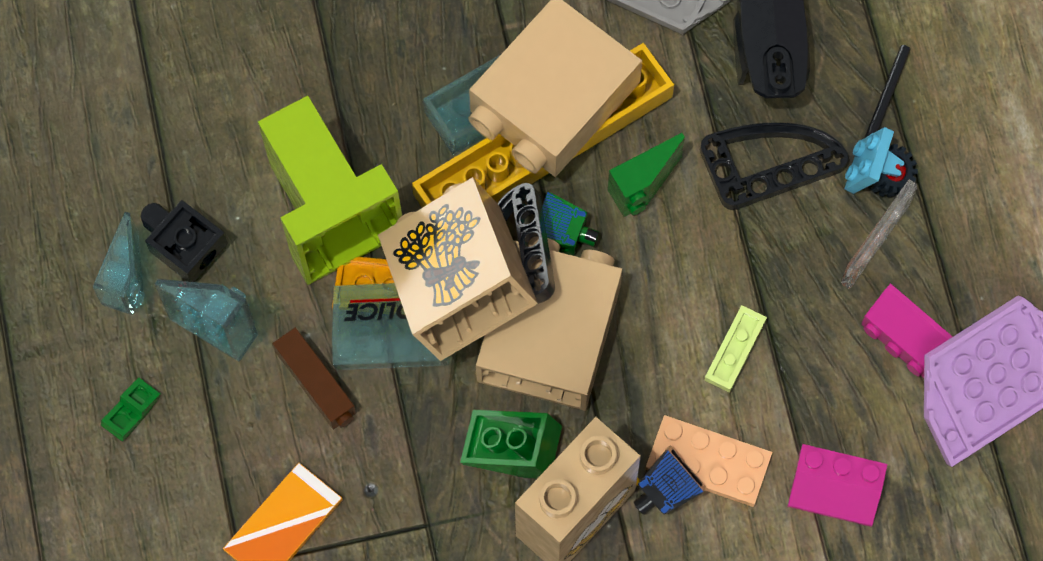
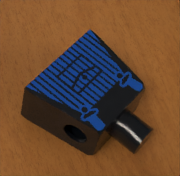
(668, 484)

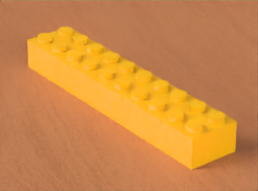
(499, 172)

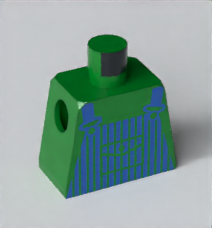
(566, 224)

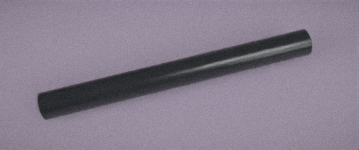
(888, 90)

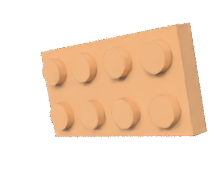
(720, 462)

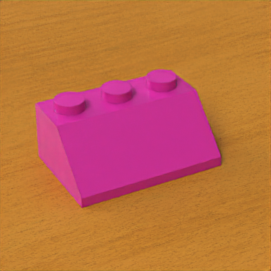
(903, 329)
(837, 485)

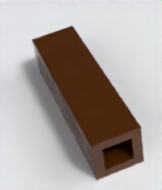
(314, 379)

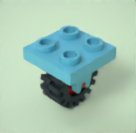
(880, 165)

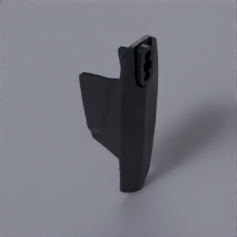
(769, 32)

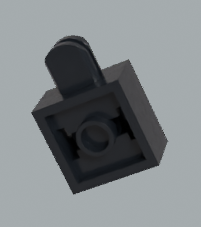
(179, 238)

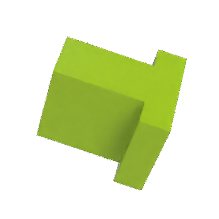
(334, 209)

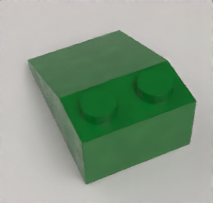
(639, 179)
(511, 442)

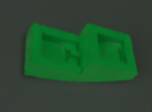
(131, 409)

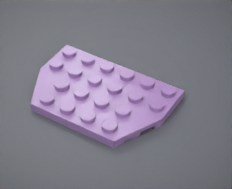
(985, 379)

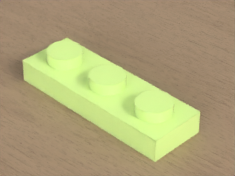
(735, 348)

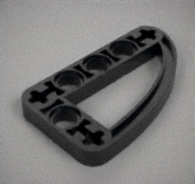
(768, 177)
(514, 202)

